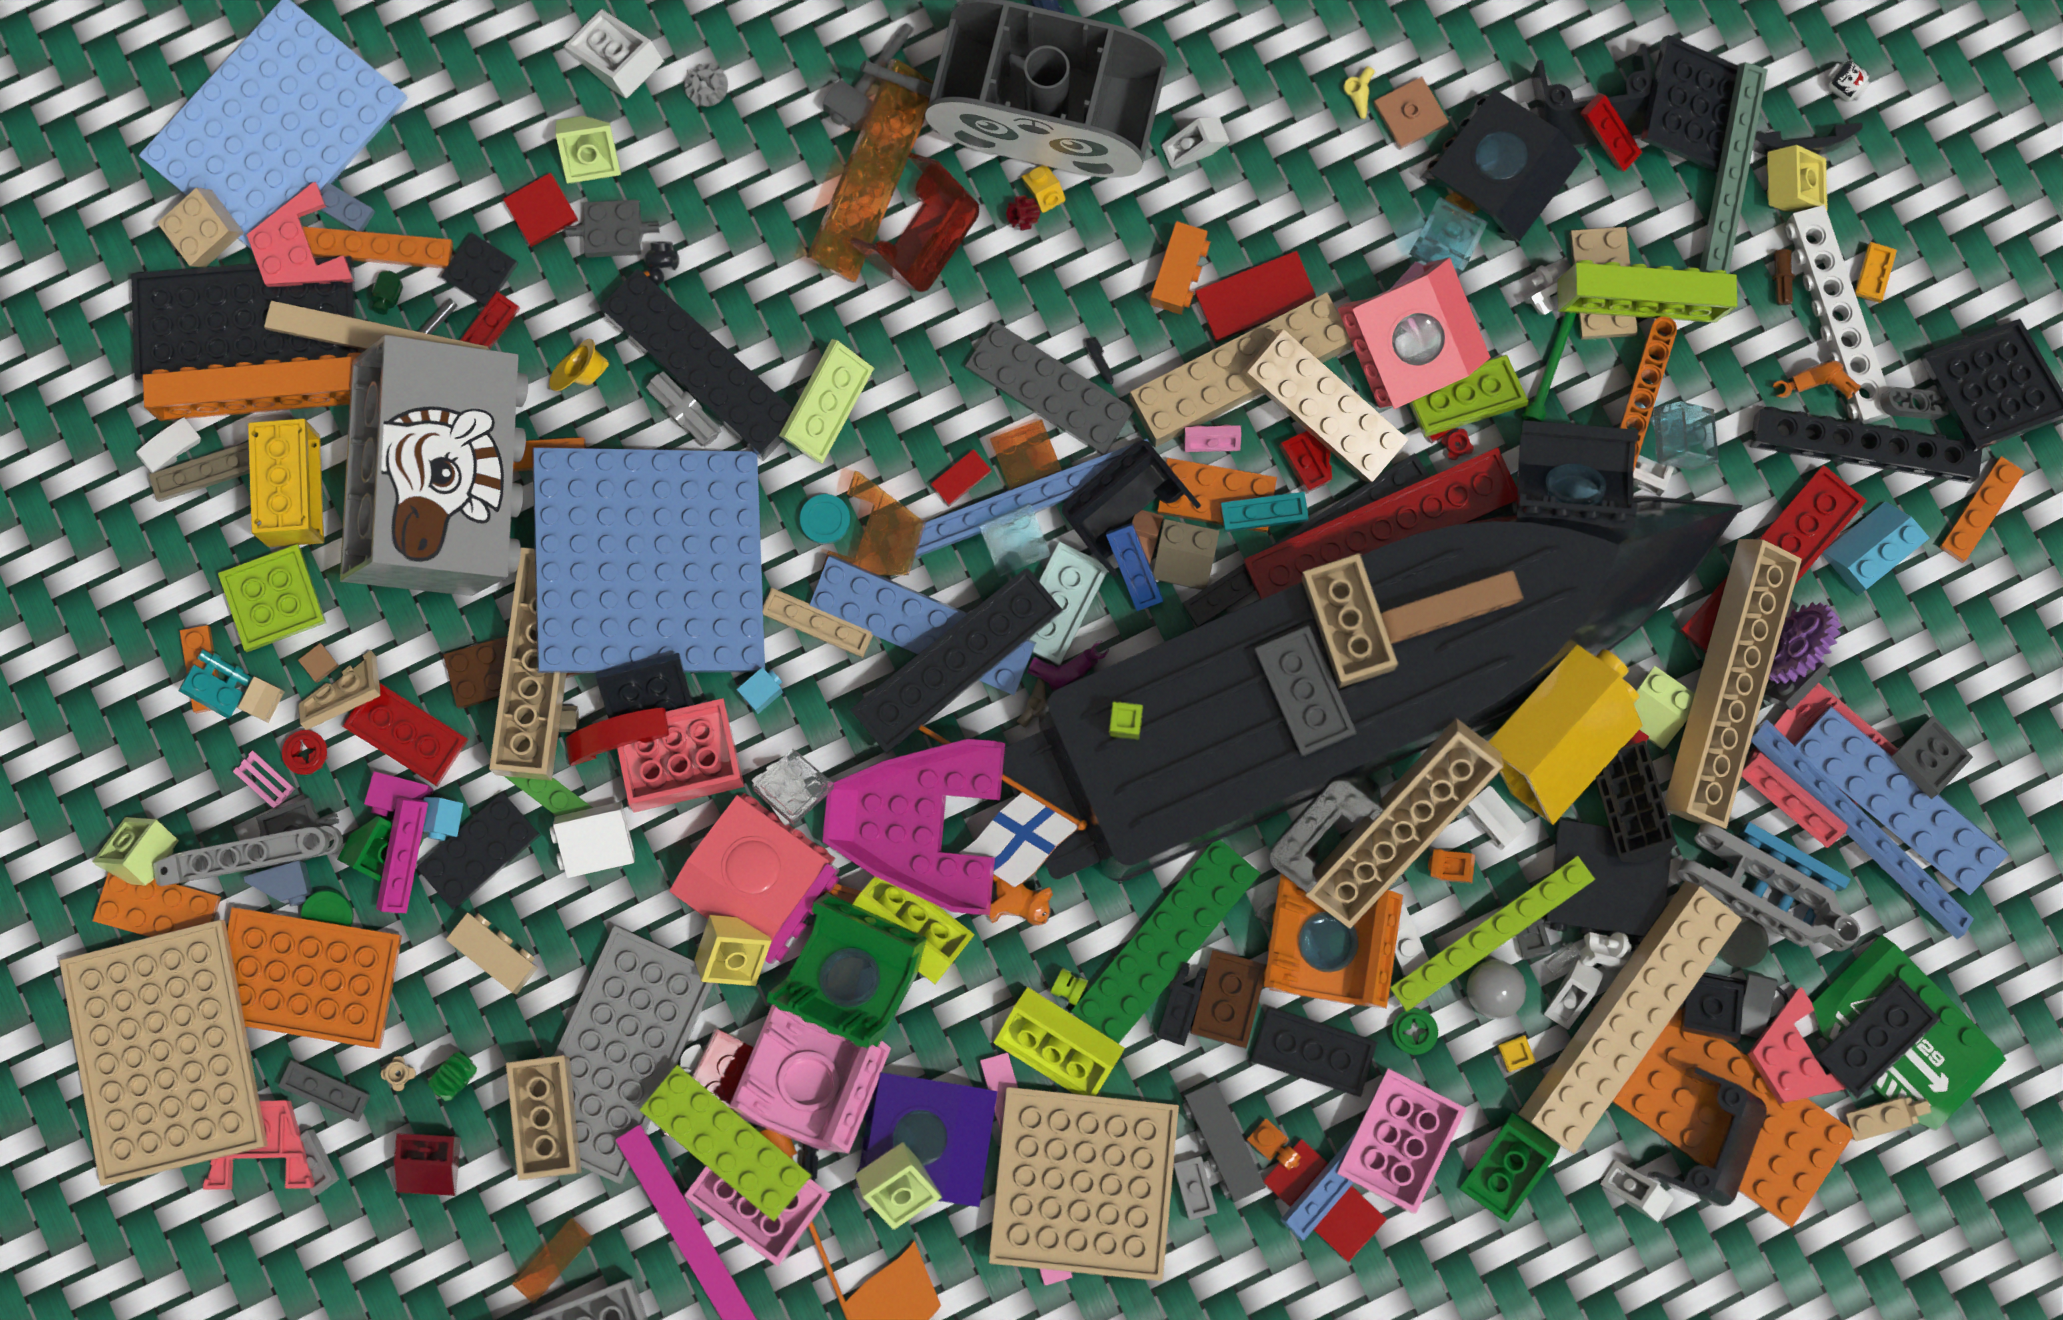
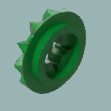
(1423, 1021)

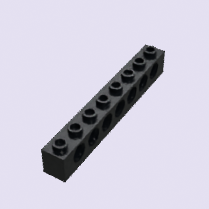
(1767, 437)

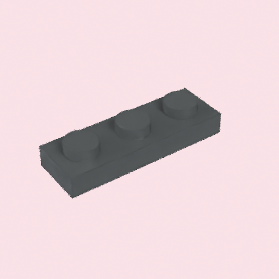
(324, 1091)

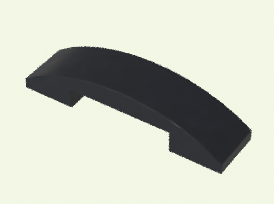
(1838, 137)

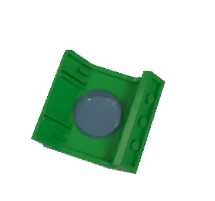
(851, 972)

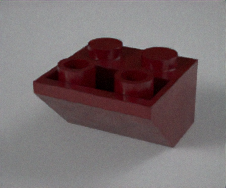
(426, 1164)

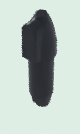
(1096, 354)

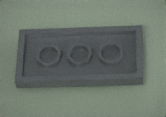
(1305, 691)

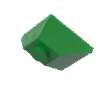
(368, 848)

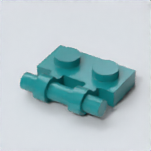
(212, 691)

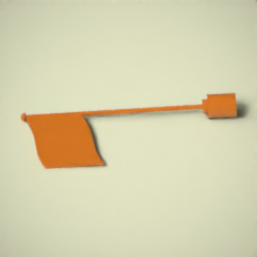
(895, 1292)

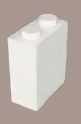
(593, 840)

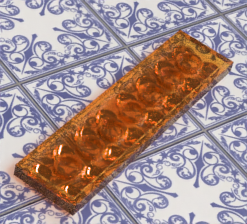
(870, 175)

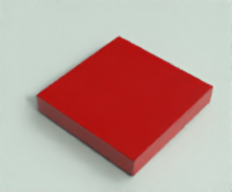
(540, 209)

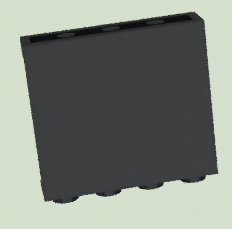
(1622, 896)

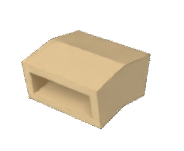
(260, 699)

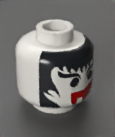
(1848, 81)

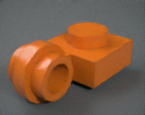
(1269, 1142)

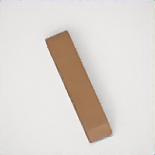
(1452, 607)

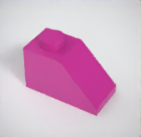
(386, 789)

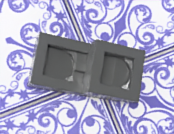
(1533, 940)
(1757, 1003)

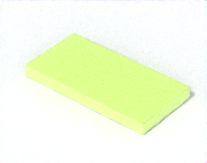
(826, 401)

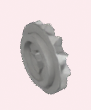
(706, 96)

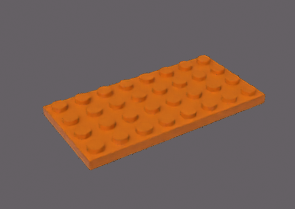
(1795, 1141)

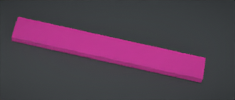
(684, 1225)

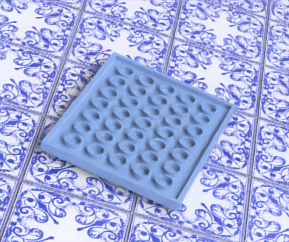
(275, 119)

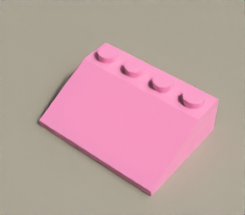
(1401, 1141)
(748, 1223)

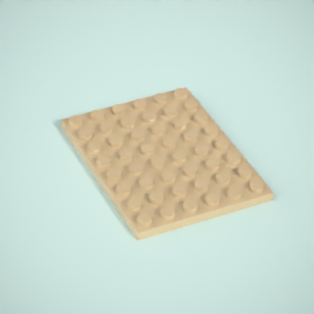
(163, 1053)

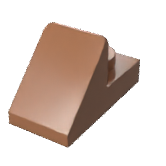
(1148, 528)

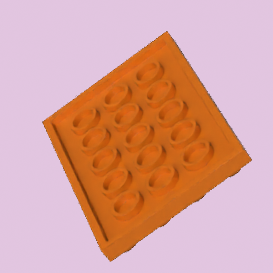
(313, 976)

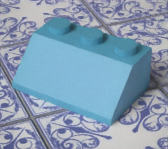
(1874, 546)

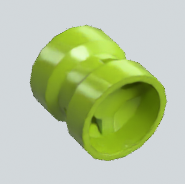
(1075, 988)

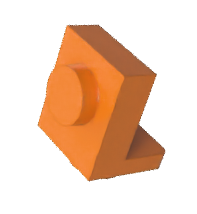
(1452, 866)

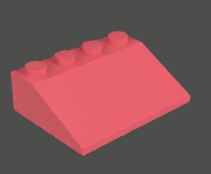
(687, 764)

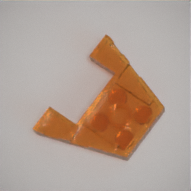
(890, 533)

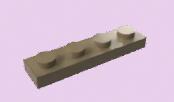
(201, 472)

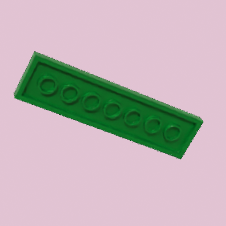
(1166, 941)

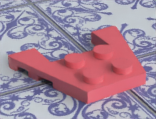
(284, 249)
(1786, 1059)
(283, 1142)

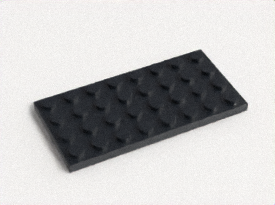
(221, 315)

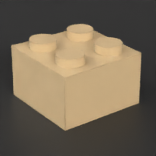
(200, 227)

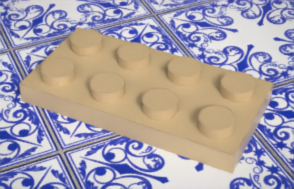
(1602, 247)

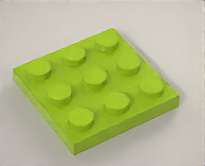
(272, 598)

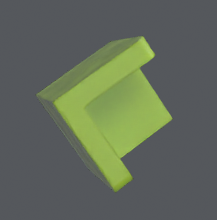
(1126, 720)

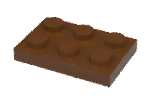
(1229, 999)

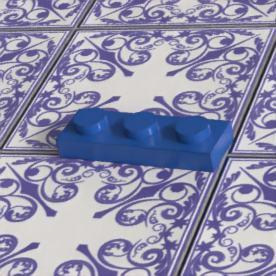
(1134, 566)

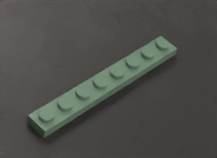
(1733, 168)

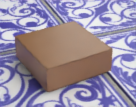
(318, 663)

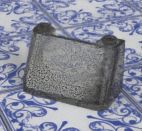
(1297, 847)

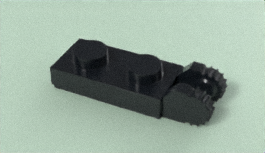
(1181, 1007)

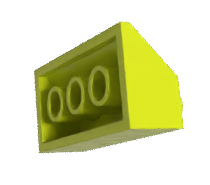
(943, 933)
(1058, 1044)

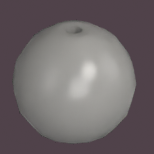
(1496, 989)

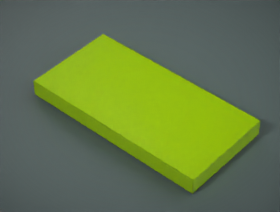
(1481, 395)

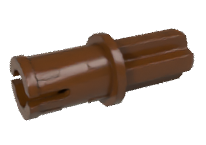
(1783, 277)

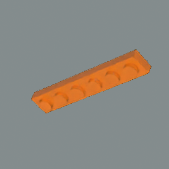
(380, 247)

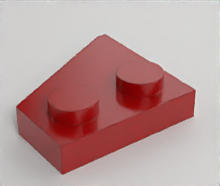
(1308, 460)

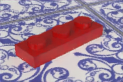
(1611, 132)

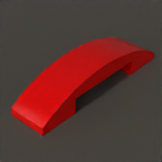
(615, 733)

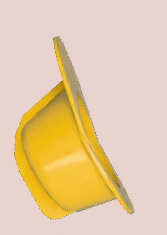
(580, 366)

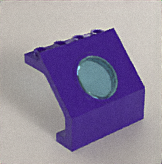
(942, 1126)

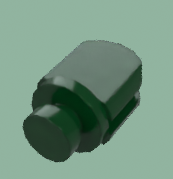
(386, 292)

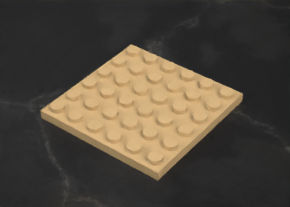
(1083, 1184)

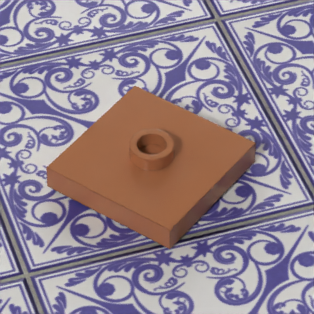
(1411, 113)

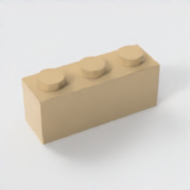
(493, 952)

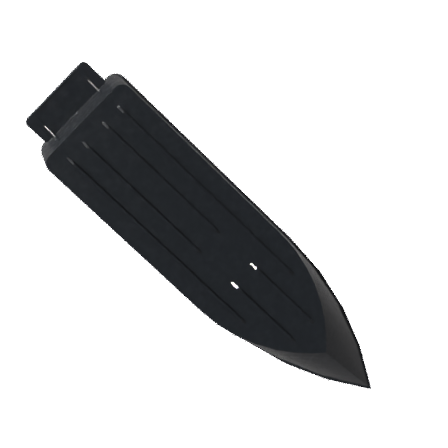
(1216, 741)

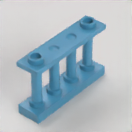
(1801, 861)

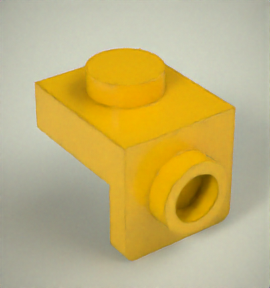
(1044, 187)

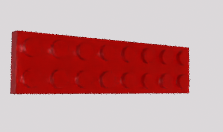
(1801, 529)

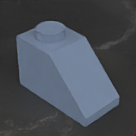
(284, 883)

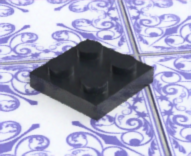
(479, 269)
(1714, 1009)

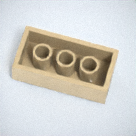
(1349, 620)
(543, 1118)

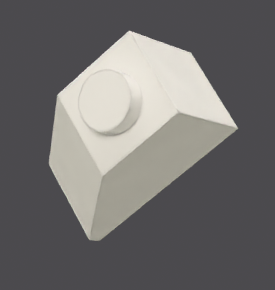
(1195, 142)
(1574, 994)
(1637, 1191)

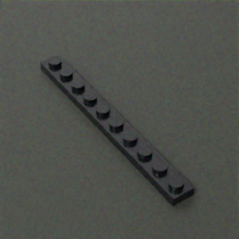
(1238, 582)

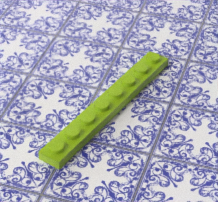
(1492, 934)

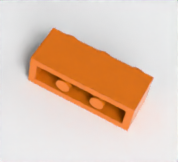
(1180, 268)

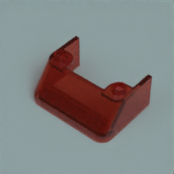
(933, 232)

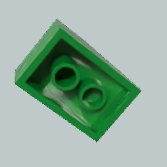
(1510, 1167)

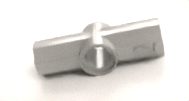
(683, 409)

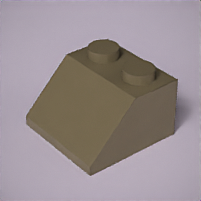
(1185, 554)

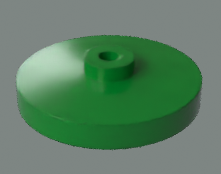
(328, 907)

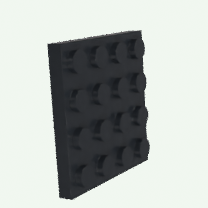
(1690, 103)
(1995, 384)

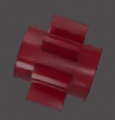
(1023, 212)

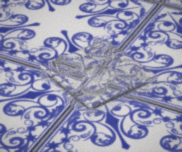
(793, 786)

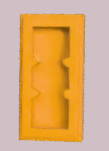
(1875, 272)

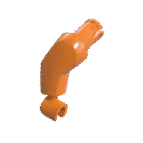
(1821, 374)

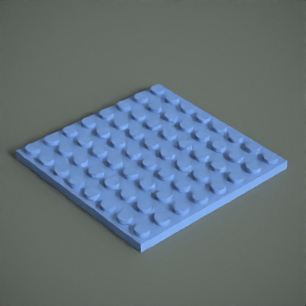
(647, 559)

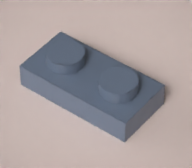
(345, 208)

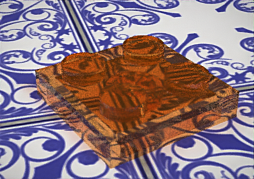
(1025, 454)

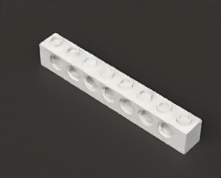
(1817, 224)

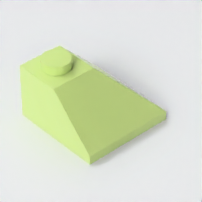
(586, 149)

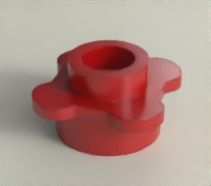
(1461, 437)

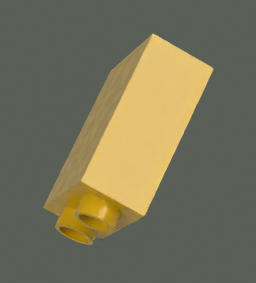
(1567, 731)

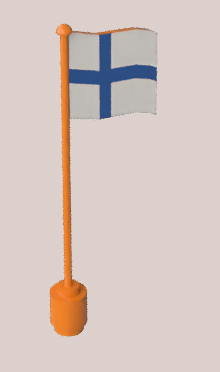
(1021, 832)

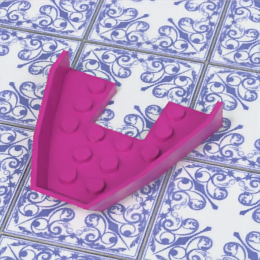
(894, 821)

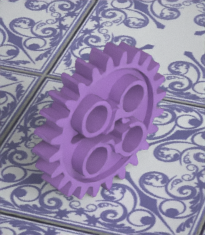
(1804, 641)

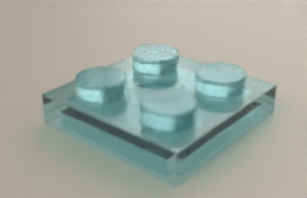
(1014, 539)

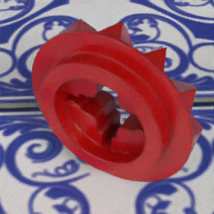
(293, 746)

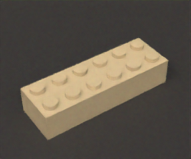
(1324, 405)

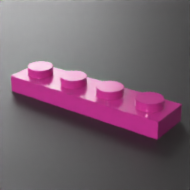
(402, 855)
(794, 925)

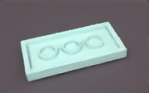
(1073, 583)

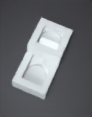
(167, 445)

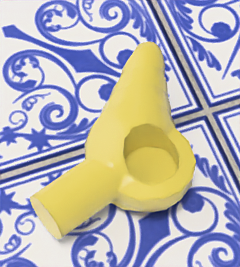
(1358, 90)

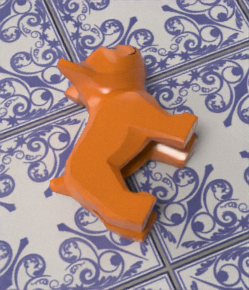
(1020, 902)

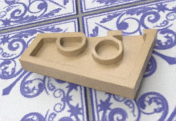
(351, 690)

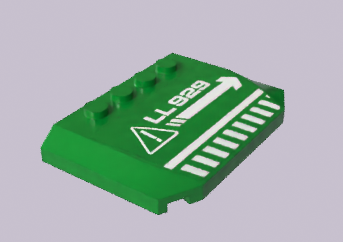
(1943, 1064)

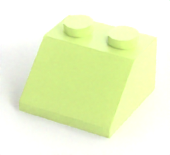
(1662, 706)
(135, 849)
(897, 1186)

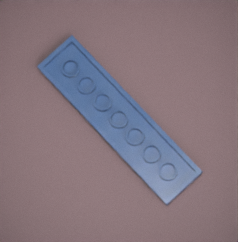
(902, 615)
(1893, 798)

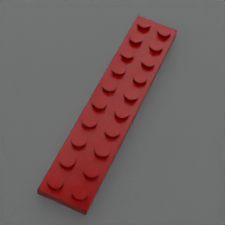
(1431, 504)

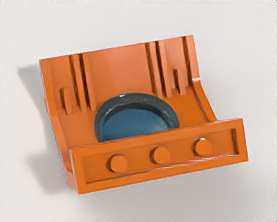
(1324, 958)

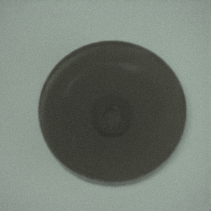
(1746, 944)

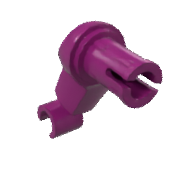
(1068, 672)

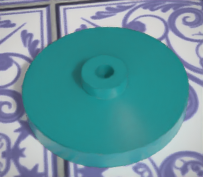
(825, 519)

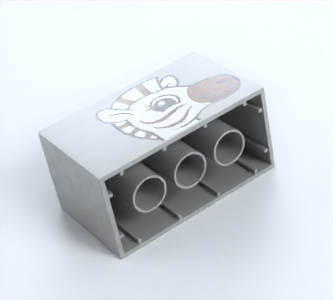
(432, 467)

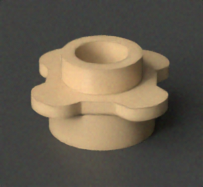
(390, 1073)

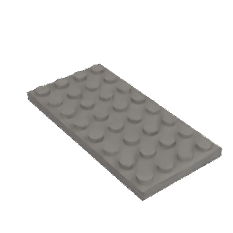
(627, 1041)

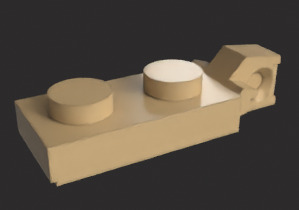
(1886, 1117)

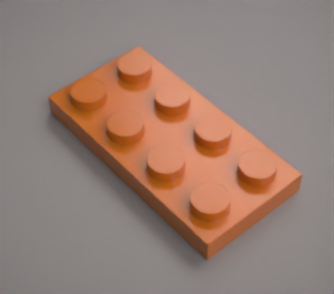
(1212, 487)
(153, 908)

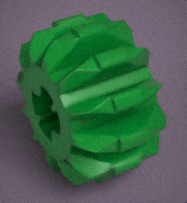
(452, 1076)

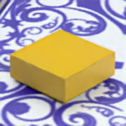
(1516, 1054)

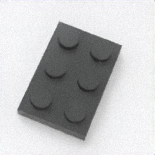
(1932, 757)

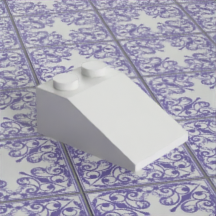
(615, 53)

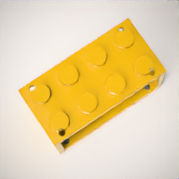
(286, 483)

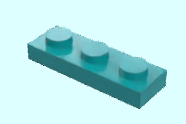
(1264, 511)

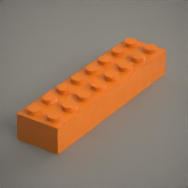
(249, 388)

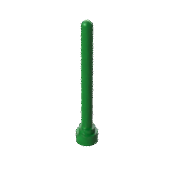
(1536, 409)

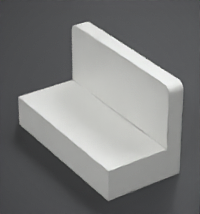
(1495, 817)

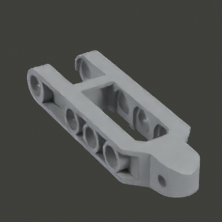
(246, 855)
(1830, 922)

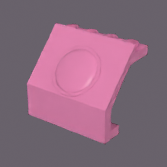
(808, 1082)

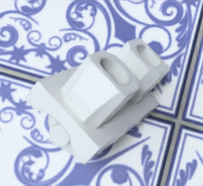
(1540, 296)
(1609, 951)

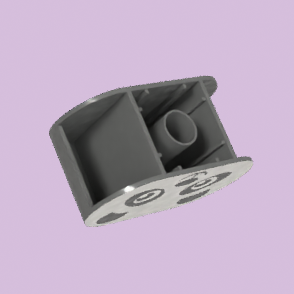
(1047, 87)

